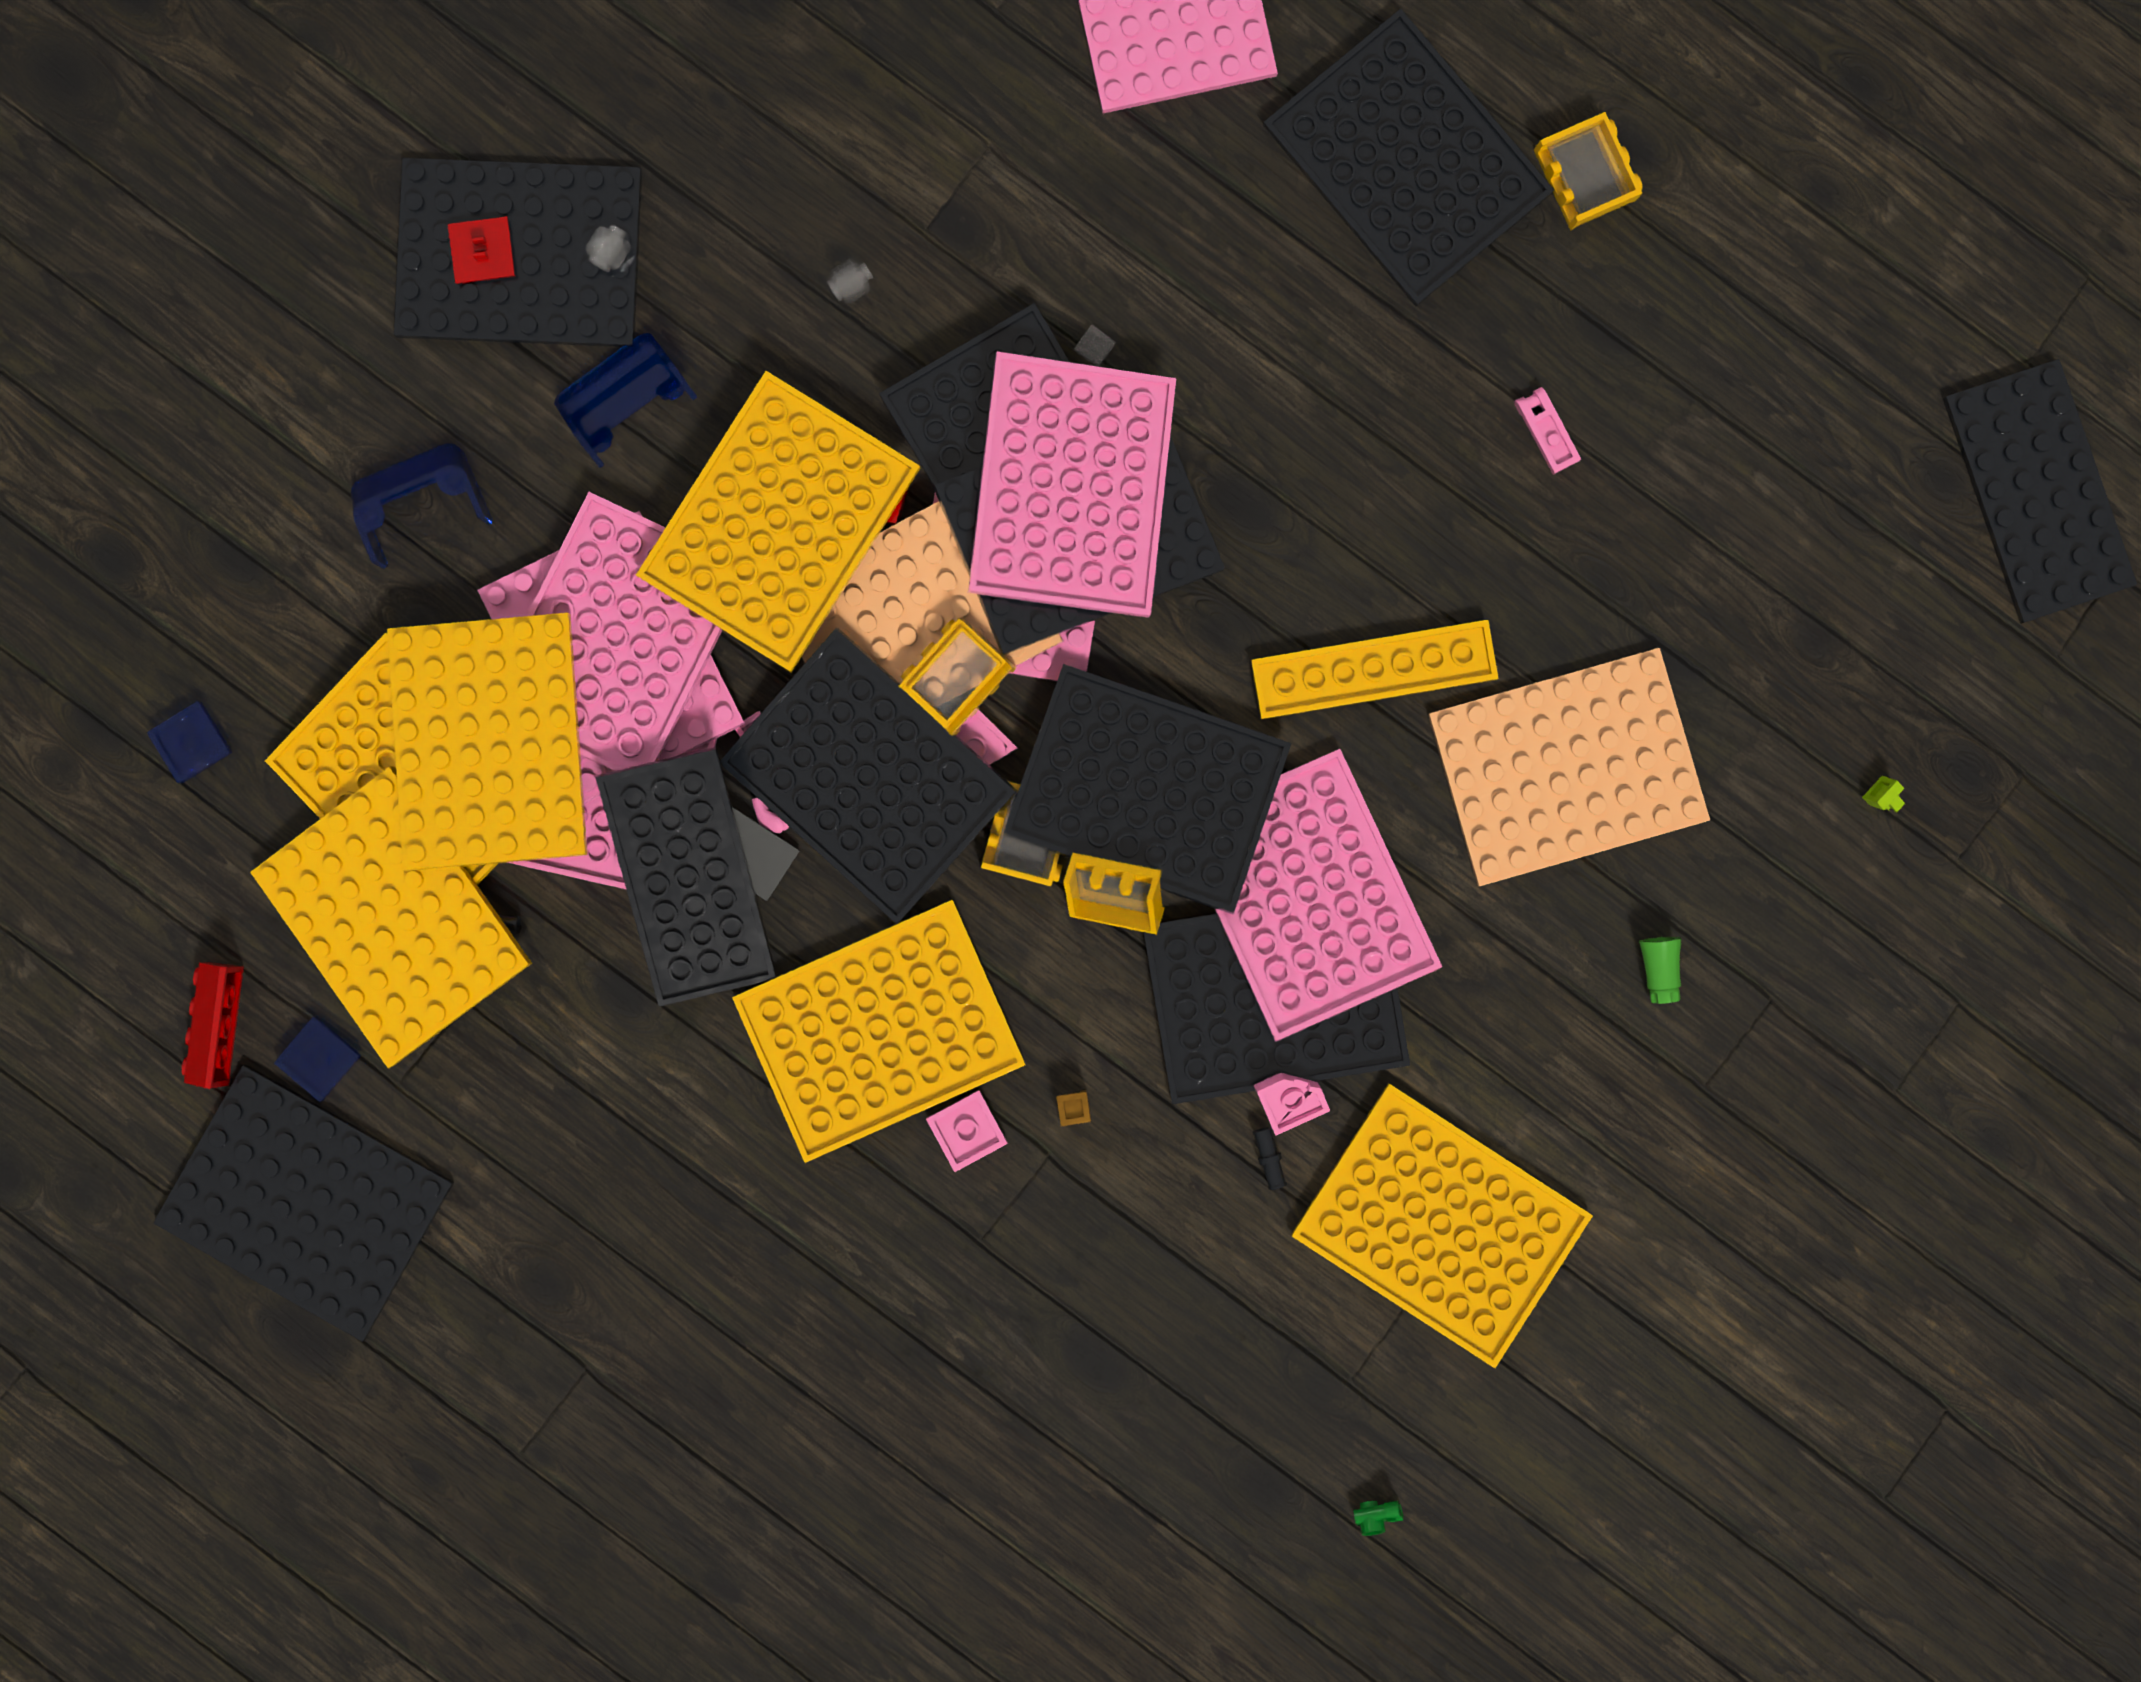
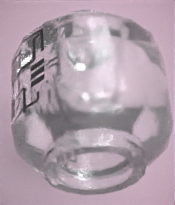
(608, 248)
(850, 281)

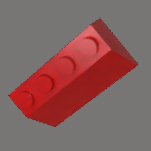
(212, 1025)

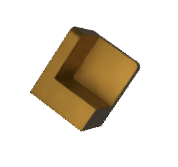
(1073, 1108)

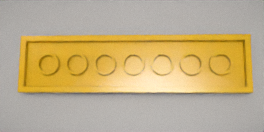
(1374, 669)

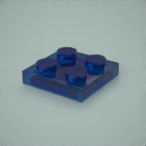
(189, 742)
(317, 1059)

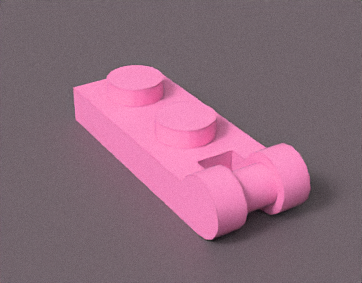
(1548, 431)

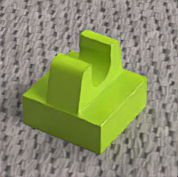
(1885, 794)

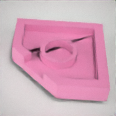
(1290, 1101)

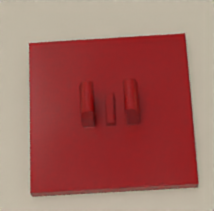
(481, 250)

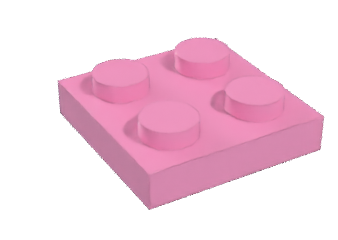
(967, 1131)

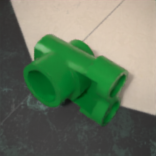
(1372, 1516)

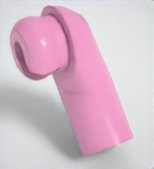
(767, 818)

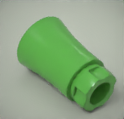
(1662, 968)

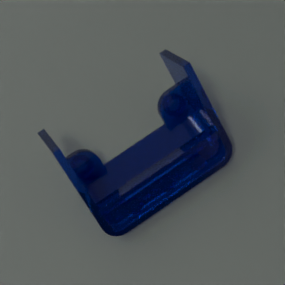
(617, 391)
(441, 464)

